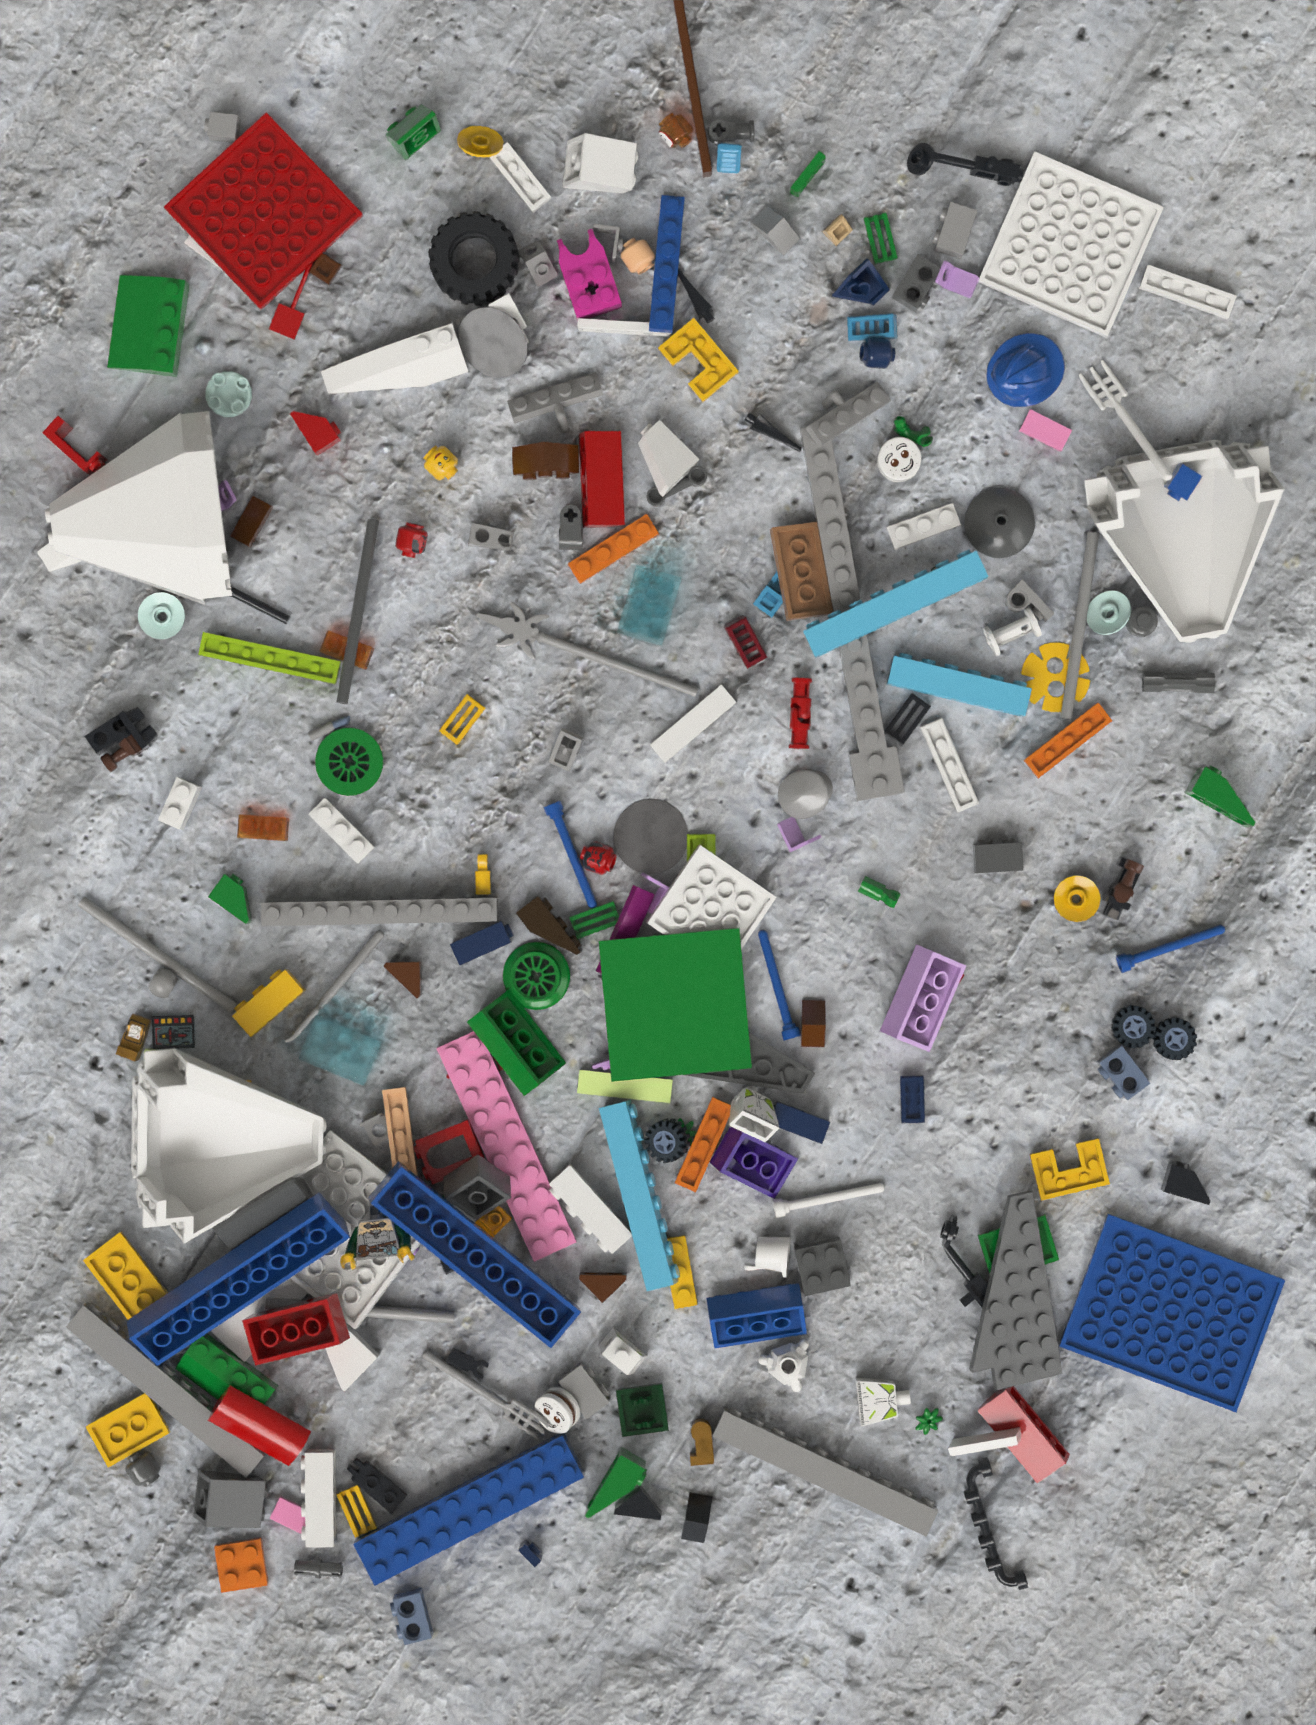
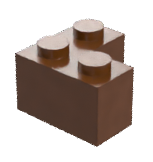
(545, 460)

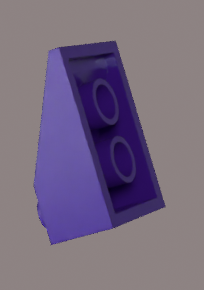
(753, 1162)

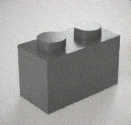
(998, 857)

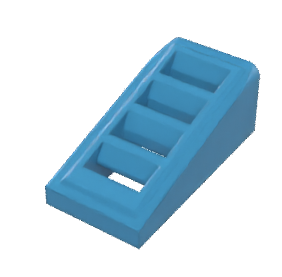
(729, 158)
(892, 318)

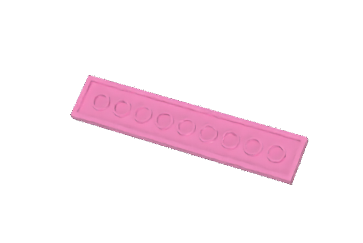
(506, 1144)

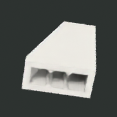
(665, 456)
(351, 1358)

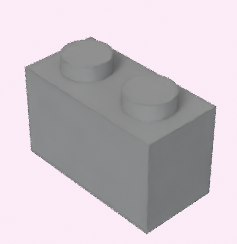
(955, 230)
(585, 1389)

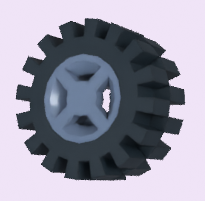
(1141, 1023)
(1181, 1044)
(661, 1146)

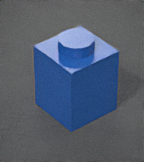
(1182, 482)

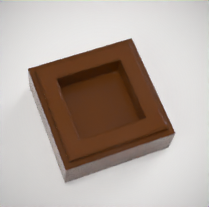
(325, 269)

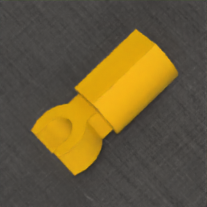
(482, 876)

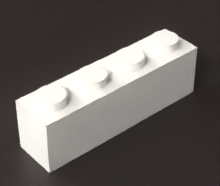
(590, 1208)
(319, 1498)

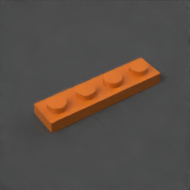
(613, 549)
(1067, 740)
(703, 1144)

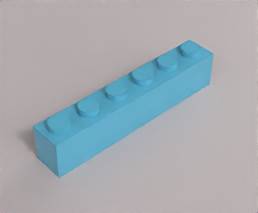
(958, 685)

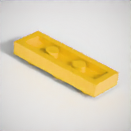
(684, 1290)

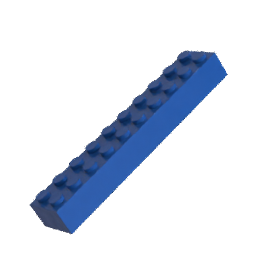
(474, 1254)
(237, 1279)
(469, 1508)

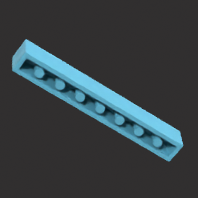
(896, 603)
(639, 1195)

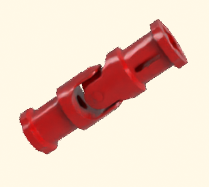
(800, 709)

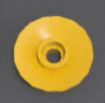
(480, 141)
(1088, 902)

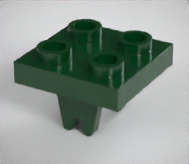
(642, 1409)

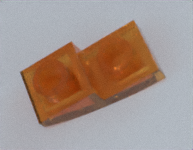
(335, 645)
(263, 827)

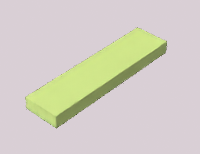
(639, 1089)

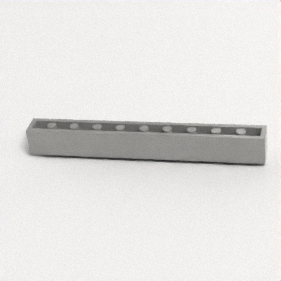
(379, 912)
(161, 1386)
(825, 1471)

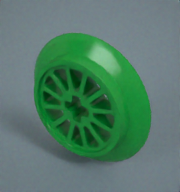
(323, 761)
(561, 973)

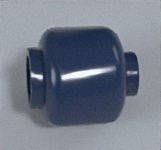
(877, 353)

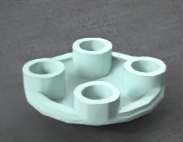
(228, 394)

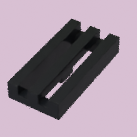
(895, 735)

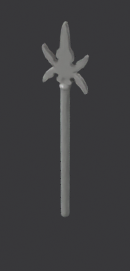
(522, 630)

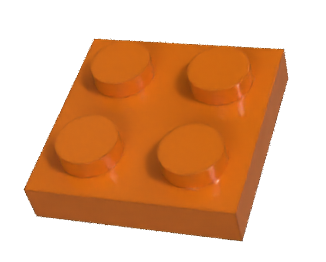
(241, 1565)

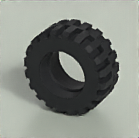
(464, 228)

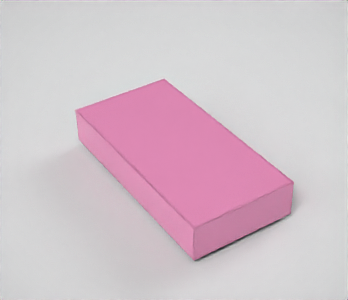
(1045, 430)
(288, 1514)

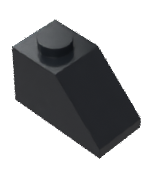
(1184, 1183)

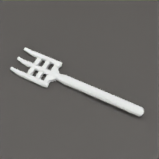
(1114, 402)

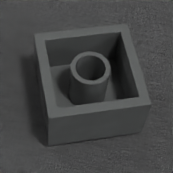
(477, 1187)
(822, 1266)

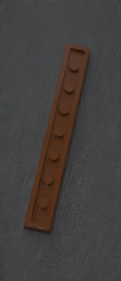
(692, 88)

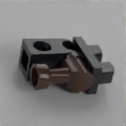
(124, 732)
(1122, 889)

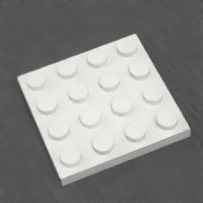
(711, 897)

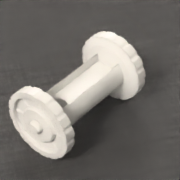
(1012, 631)

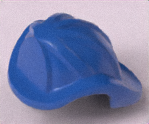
(1025, 370)

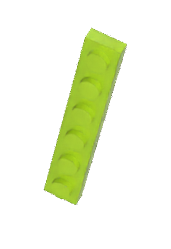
(269, 658)

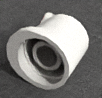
(771, 1254)

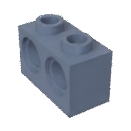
(1127, 1069)
(418, 1616)

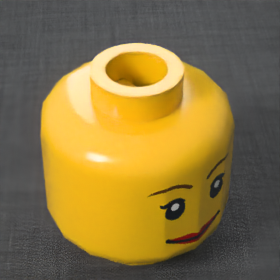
(441, 463)

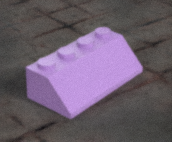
(922, 998)

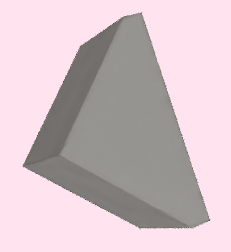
(775, 230)
(566, 749)

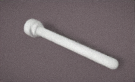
(783, 1207)

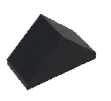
(638, 1505)
(697, 1517)

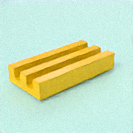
(451, 735)
(364, 1529)

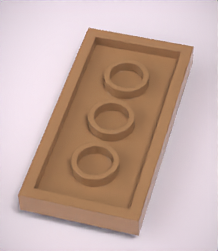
(801, 571)

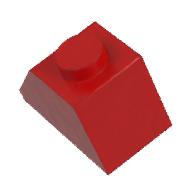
(317, 431)

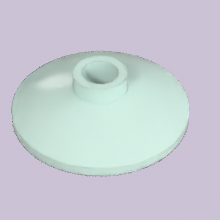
(1103, 606)
(149, 615)

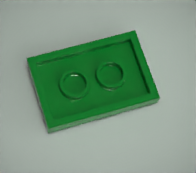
(989, 1240)

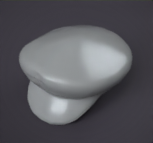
(804, 793)

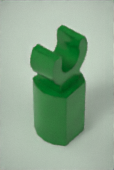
(879, 892)

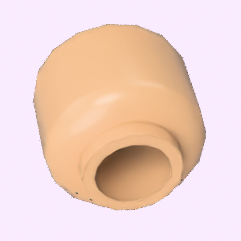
(637, 256)

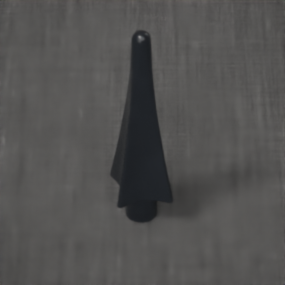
(700, 305)
(764, 427)

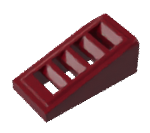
(751, 638)

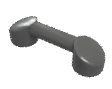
(697, 478)

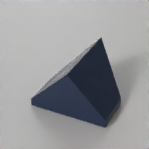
(863, 285)

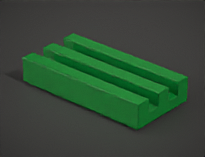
(807, 175)
(876, 218)
(576, 927)

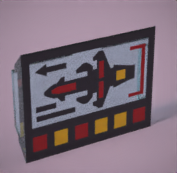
(173, 1031)

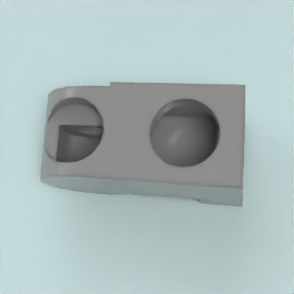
(490, 537)

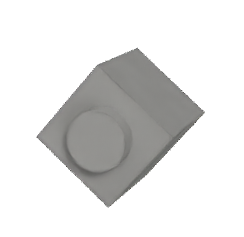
(222, 127)

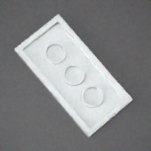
(232, 1330)

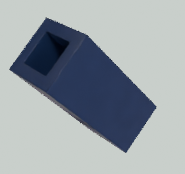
(482, 942)
(801, 1122)

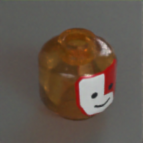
(675, 130)

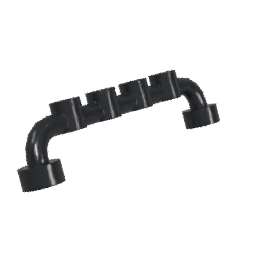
(980, 1519)

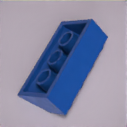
(756, 1315)

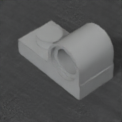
(1039, 608)

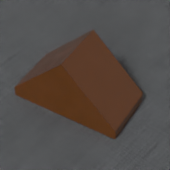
(408, 974)
(813, 1023)
(602, 1283)

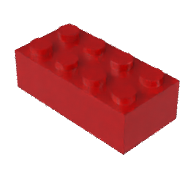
(296, 1329)

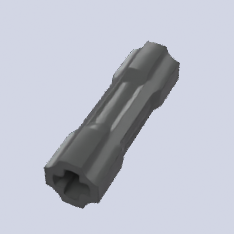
(1178, 682)

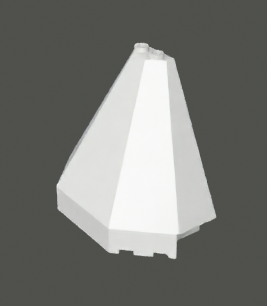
(152, 513)
(1193, 551)
(211, 1142)

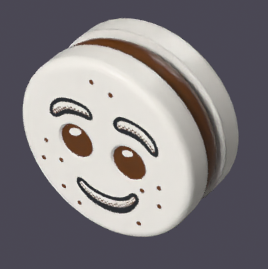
(899, 459)
(558, 1409)

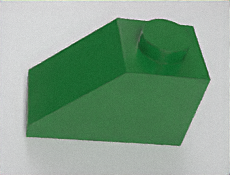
(232, 897)

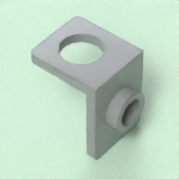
(618, 243)
(538, 263)
(368, 1123)

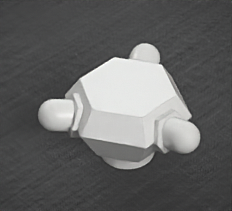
(787, 1363)

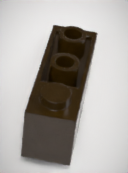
(541, 922)

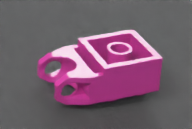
(586, 271)

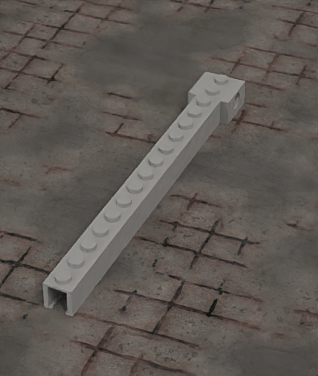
(875, 766)

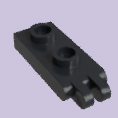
(377, 1485)

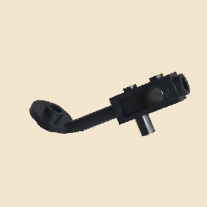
(1002, 171)
(974, 1282)

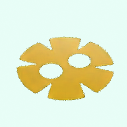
(1037, 669)

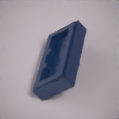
(912, 1099)

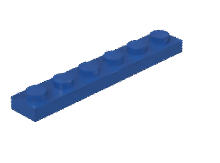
(666, 264)

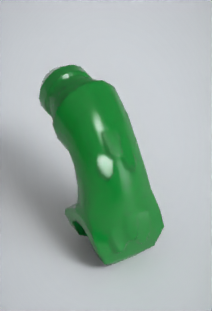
(918, 437)

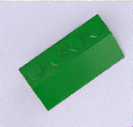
(516, 1042)
(217, 1368)

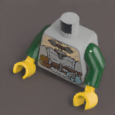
(376, 1240)

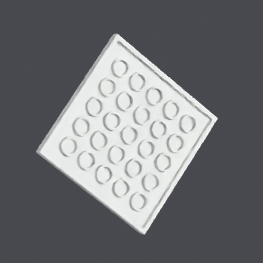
(1070, 244)
(346, 1183)

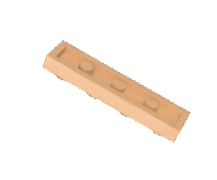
(399, 1128)

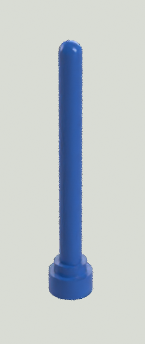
(555, 812)
(1127, 961)
(789, 1029)

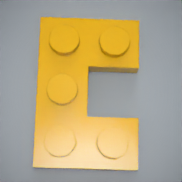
(695, 340)
(1056, 1183)

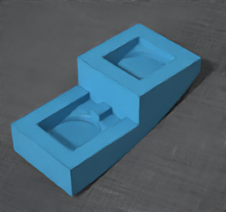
(771, 597)

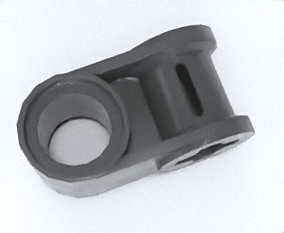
(570, 532)

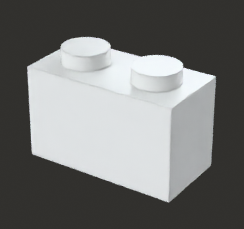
(180, 803)

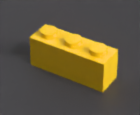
(268, 1002)

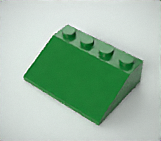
(148, 324)

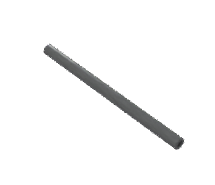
(357, 611)

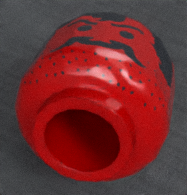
(411, 539)
(598, 858)

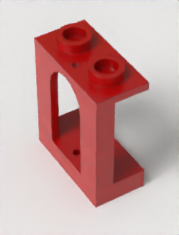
(57, 431)
(424, 1144)

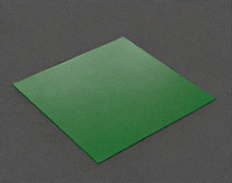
(675, 1004)

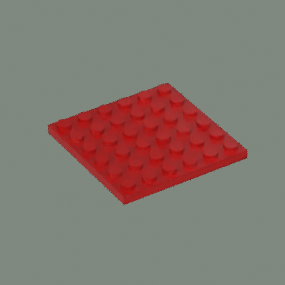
(263, 211)

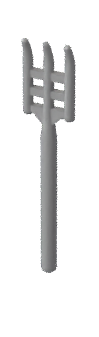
(339, 982)
(508, 1407)

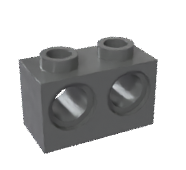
(913, 281)

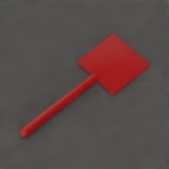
(287, 319)

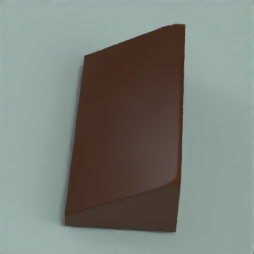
(251, 521)

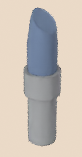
(329, 727)

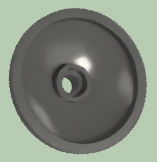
(987, 534)

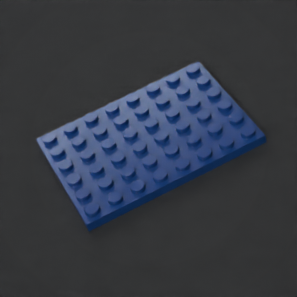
(1171, 1312)

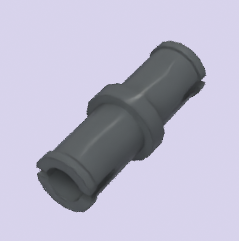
(318, 1568)

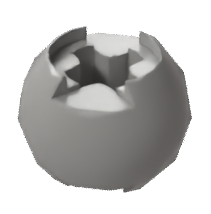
(162, 983)

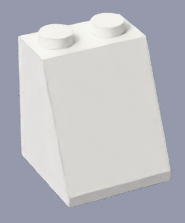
(600, 164)

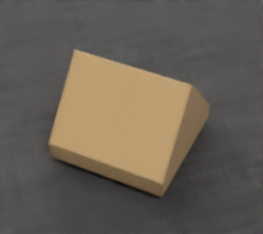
(837, 230)

